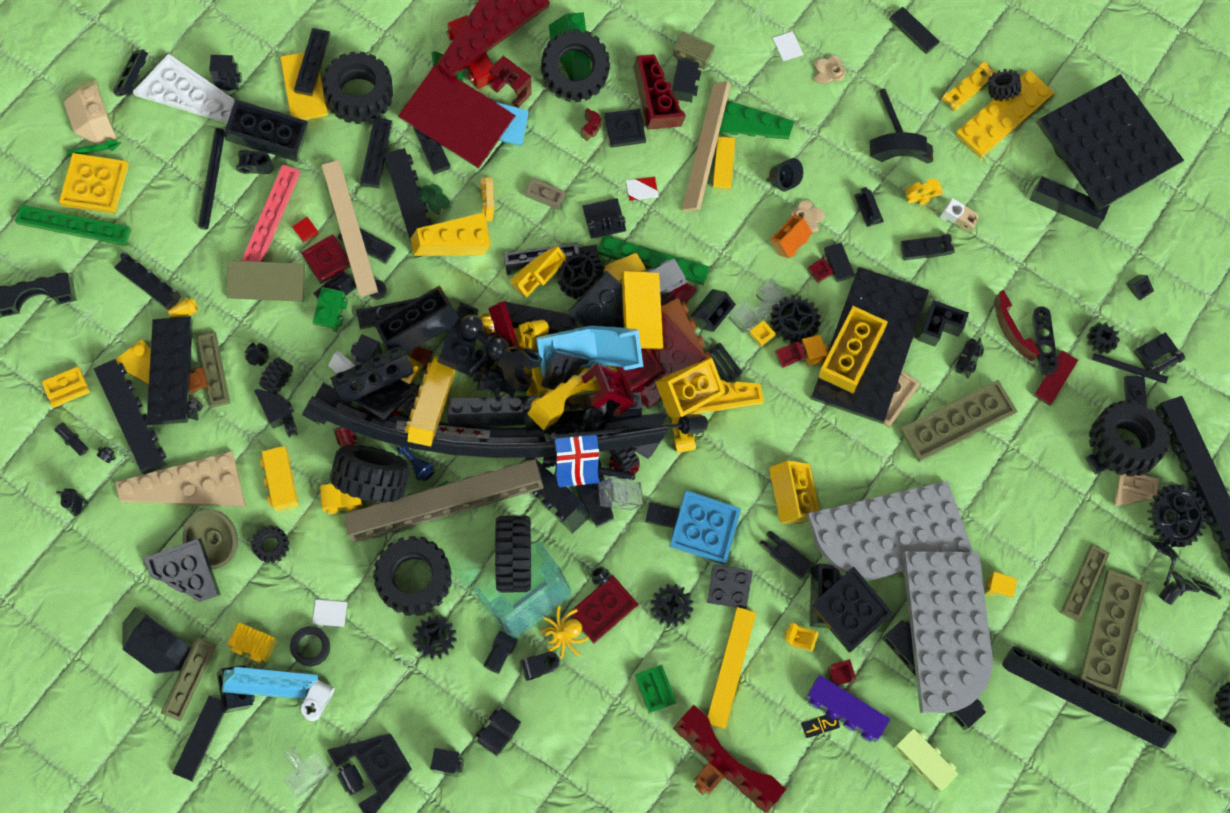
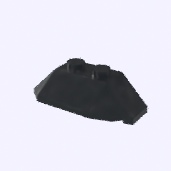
(152, 643)

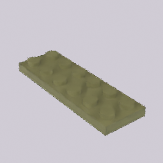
(958, 421)
(1113, 631)

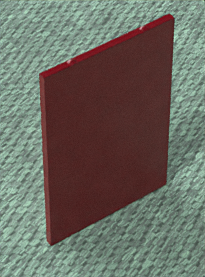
(456, 116)

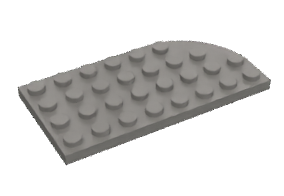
(881, 528)
(948, 628)

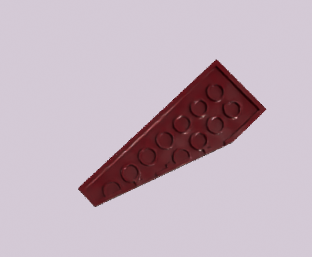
(485, 28)

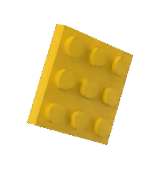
(94, 183)

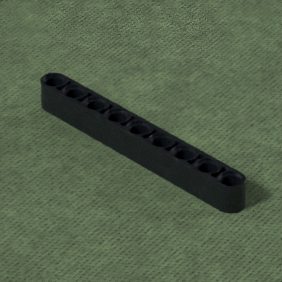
(1089, 697)

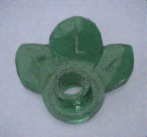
(434, 197)

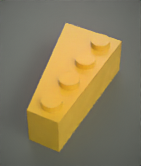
(453, 238)

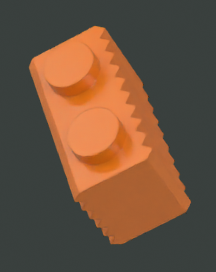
(791, 236)

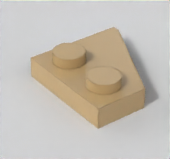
(1135, 489)

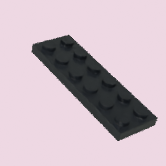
(169, 371)

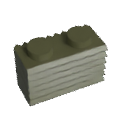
(693, 49)

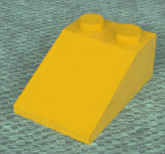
(690, 388)

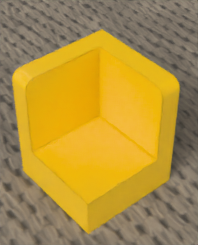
(417, 368)
(1001, 585)

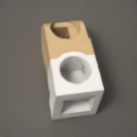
(960, 215)

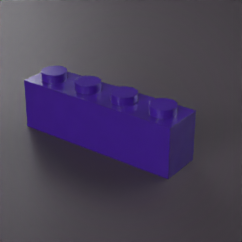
(847, 708)

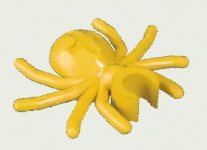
(564, 632)

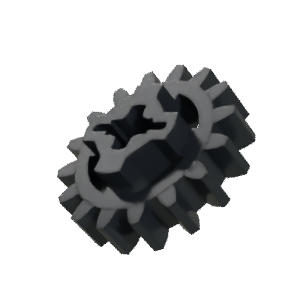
(664, 605)
(427, 633)

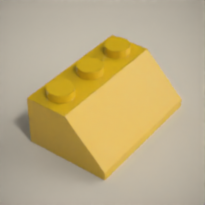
(793, 491)

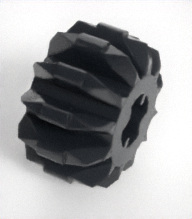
(1103, 338)

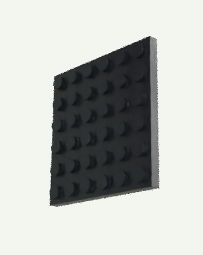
(1109, 141)

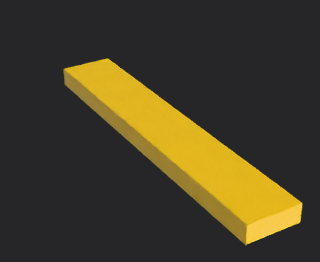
(731, 667)

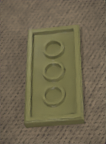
(265, 281)

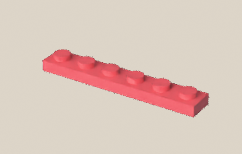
(271, 214)

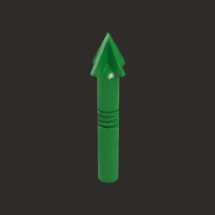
(110, 144)

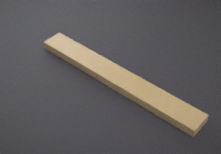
(706, 147)
(349, 228)

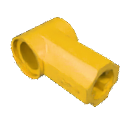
(681, 441)

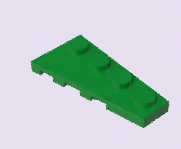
(747, 120)

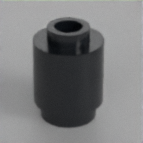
(350, 779)

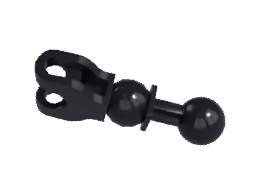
(510, 359)

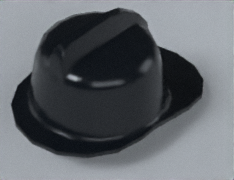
(786, 174)

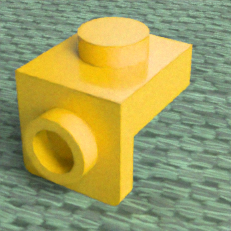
(801, 637)

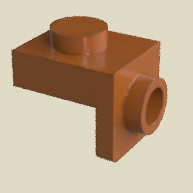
(707, 779)

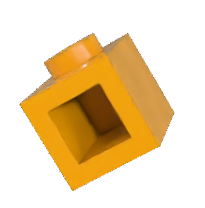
(815, 350)

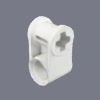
(317, 696)

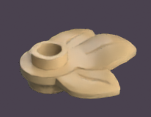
(829, 70)
(810, 213)

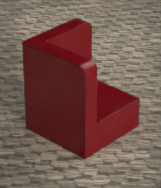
(841, 673)

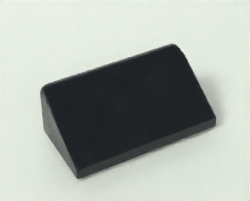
(339, 282)

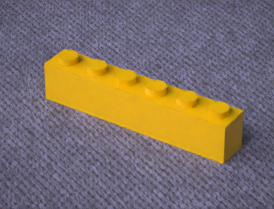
(429, 403)

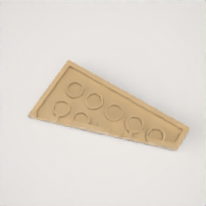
(194, 483)

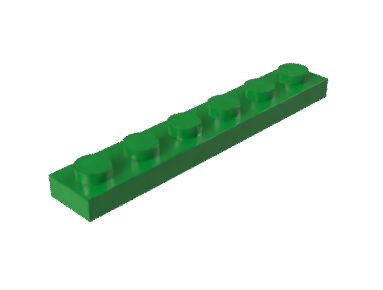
(73, 225)
(651, 259)

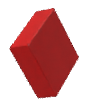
(305, 229)

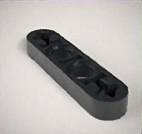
(1045, 340)

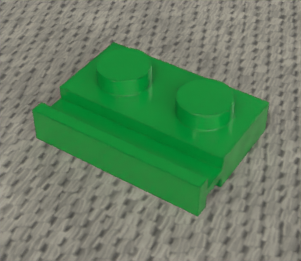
(655, 689)

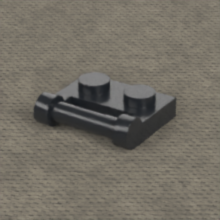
(1157, 348)

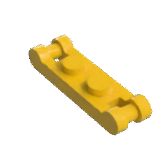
(968, 87)

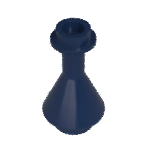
(422, 468)

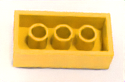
(853, 349)

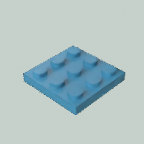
(705, 527)

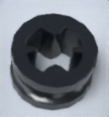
(290, 428)

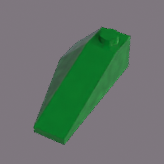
(575, 62)

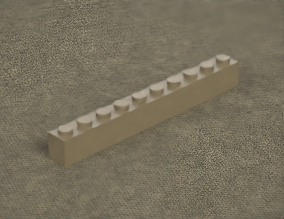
(444, 500)

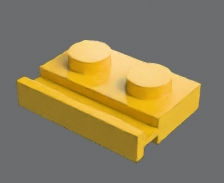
(65, 387)

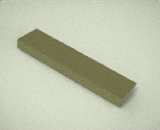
(214, 369)
(1085, 583)
(188, 679)

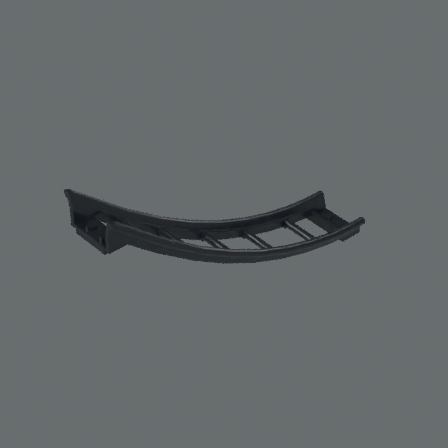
(502, 441)

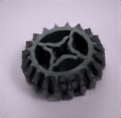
(583, 264)
(781, 323)

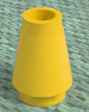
(184, 308)

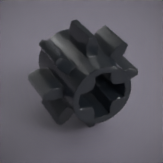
(257, 354)

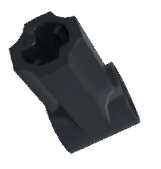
(502, 648)

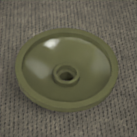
(206, 525)

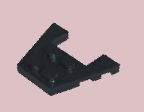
(382, 763)

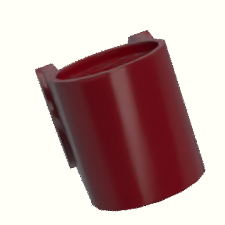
(345, 437)

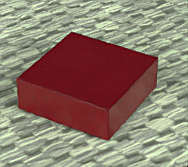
(820, 270)

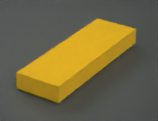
(724, 163)

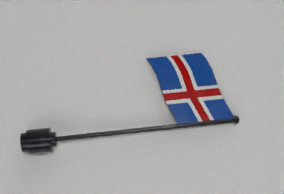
(579, 452)

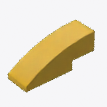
(538, 271)

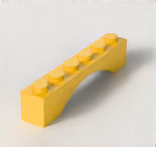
(548, 409)

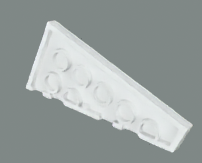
(186, 90)

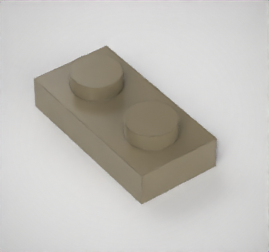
(545, 193)

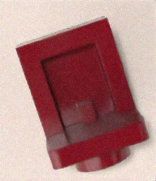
(592, 126)
(790, 354)

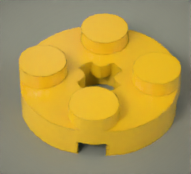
(923, 192)

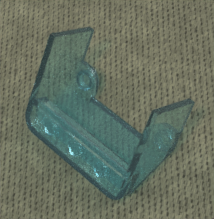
(537, 604)

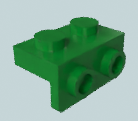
(330, 308)

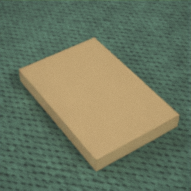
(904, 390)

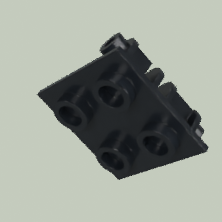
(604, 218)
(729, 586)

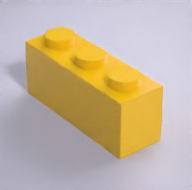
(279, 479)

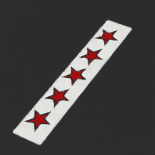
(453, 430)

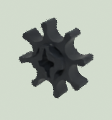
(493, 380)

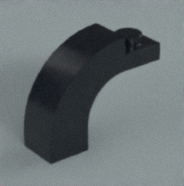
(901, 144)

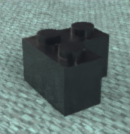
(941, 319)

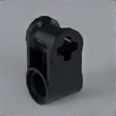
(251, 162)
(535, 665)

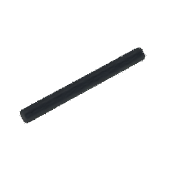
(211, 179)

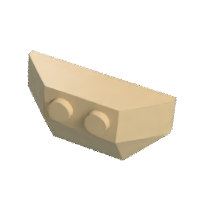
(89, 114)

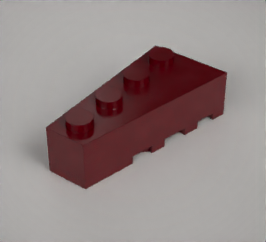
(657, 100)

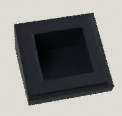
(1140, 286)

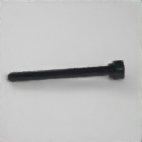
(551, 461)

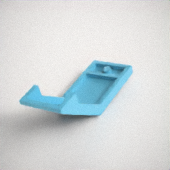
(598, 343)

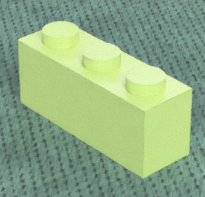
(926, 760)

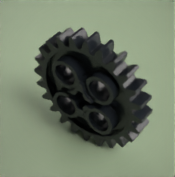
(1182, 515)

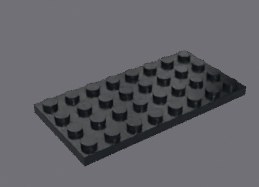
(901, 307)

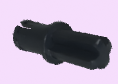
(71, 439)

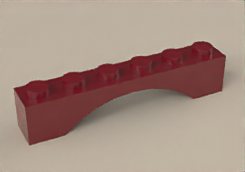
(758, 787)

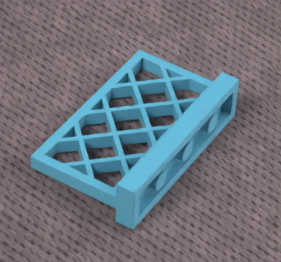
(267, 682)

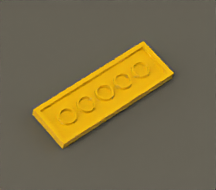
(1004, 116)

